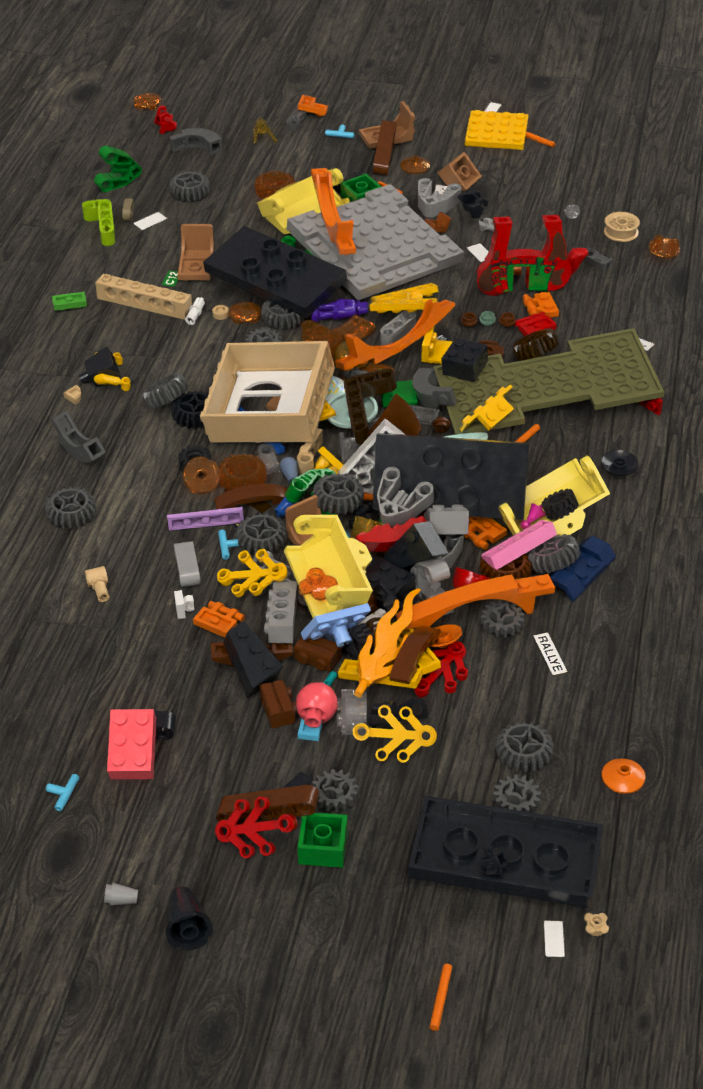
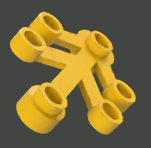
(275, 572)
(399, 734)

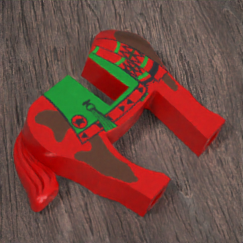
(544, 269)

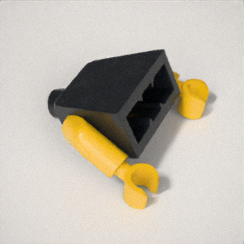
(103, 369)

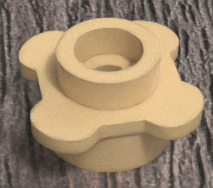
(596, 929)

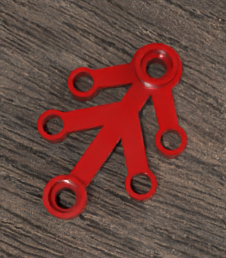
(453, 652)
(251, 828)

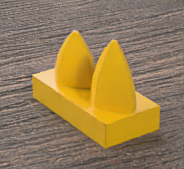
(327, 459)

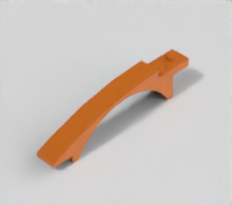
(339, 231)
(362, 353)
(517, 591)

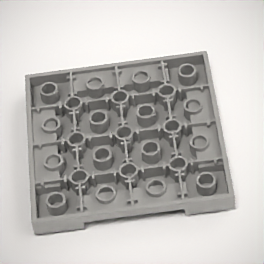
(389, 242)

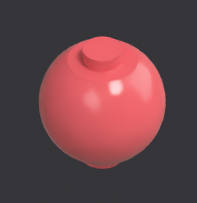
(316, 703)

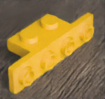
(493, 412)

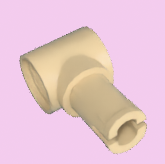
(98, 580)

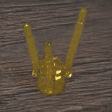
(261, 127)

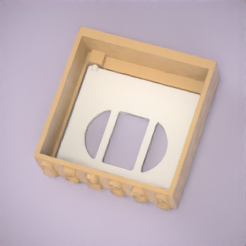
(298, 368)

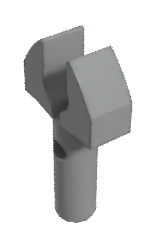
(487, 224)

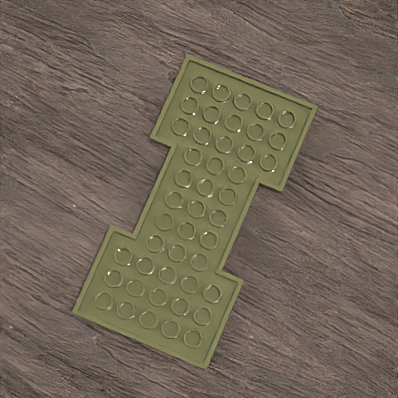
(602, 368)

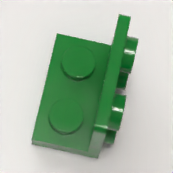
(404, 390)

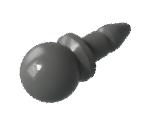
(354, 372)

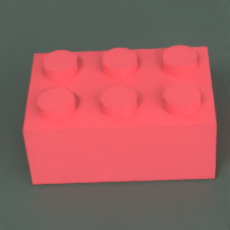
(131, 744)

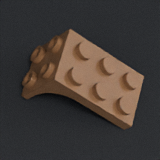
(404, 128)
(195, 249)
(305, 507)

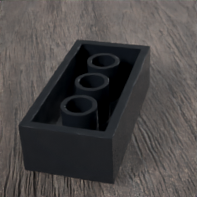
(395, 578)

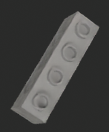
(281, 612)

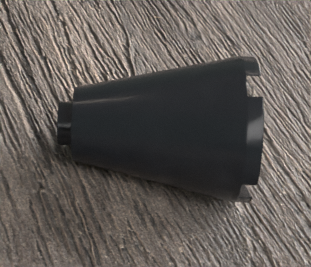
(187, 920)

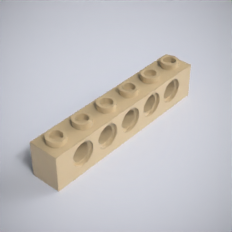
(143, 296)

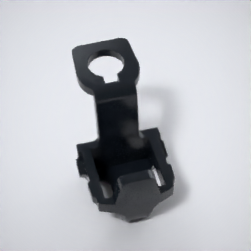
(374, 719)

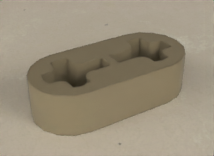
(128, 209)

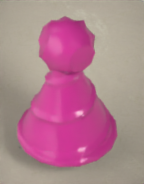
(534, 514)

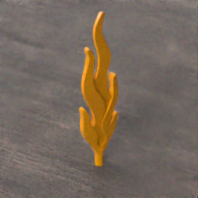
(372, 667)

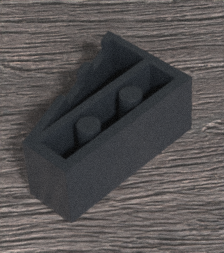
(416, 545)
(251, 658)

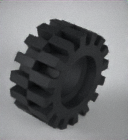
(190, 453)
(560, 504)
(359, 635)

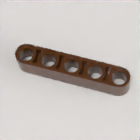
(384, 147)
(289, 800)

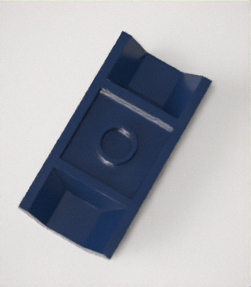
(592, 561)

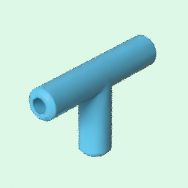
(340, 133)
(226, 544)
(64, 792)

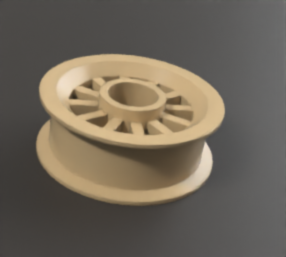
(621, 226)

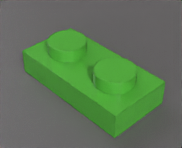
(69, 301)

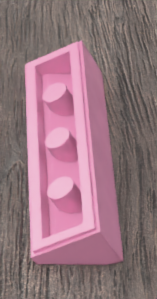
(519, 544)

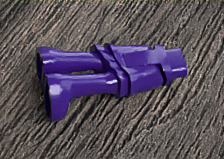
(339, 310)

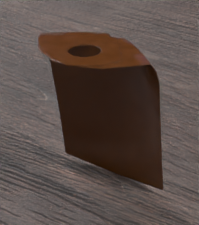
(401, 416)

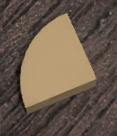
(73, 395)

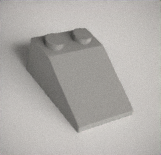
(448, 520)

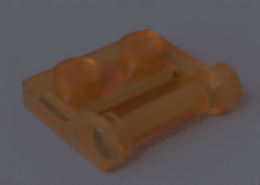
(356, 327)

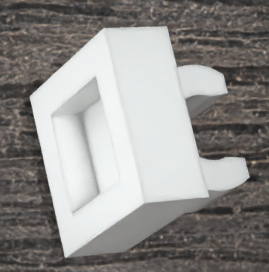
(183, 604)

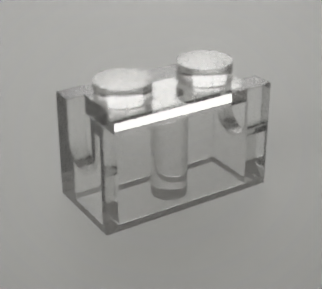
(352, 711)

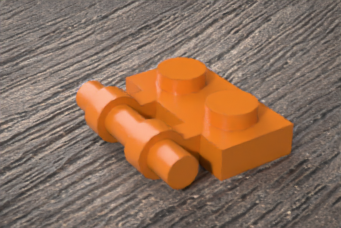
(543, 302)
(487, 529)
(214, 620)

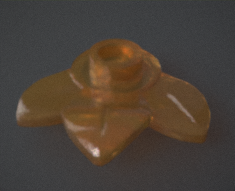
(316, 584)

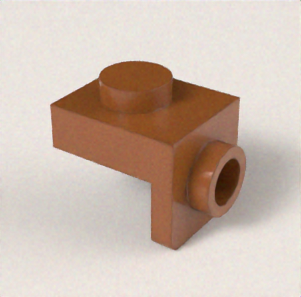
(440, 224)

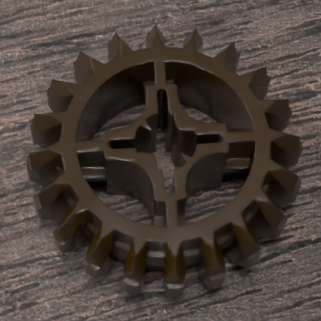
(535, 344)

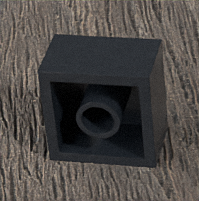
(464, 359)

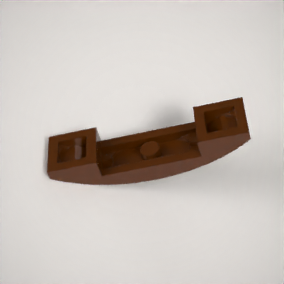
(250, 494)
(279, 650)
(410, 653)

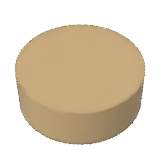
(220, 312)

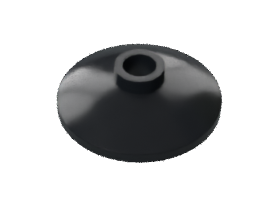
(619, 462)

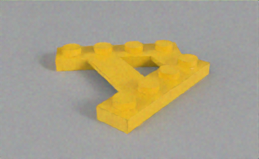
(406, 299)
(427, 663)

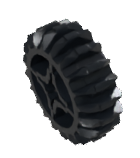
(188, 407)

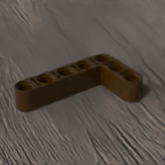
(361, 387)

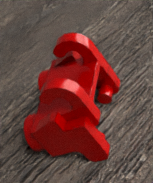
(165, 120)

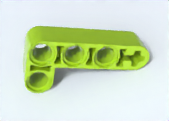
(101, 211)

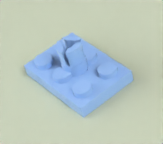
(336, 624)

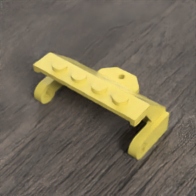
(296, 200)
(586, 485)
(337, 557)

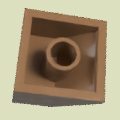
(460, 171)

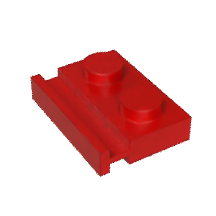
(535, 323)

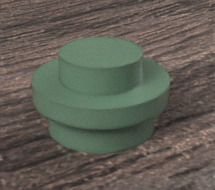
(487, 318)

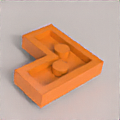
(308, 104)

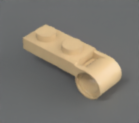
(307, 451)

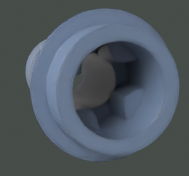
(289, 468)

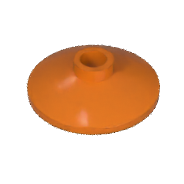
(448, 635)
(623, 776)

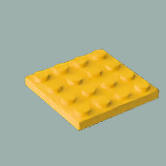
(496, 130)

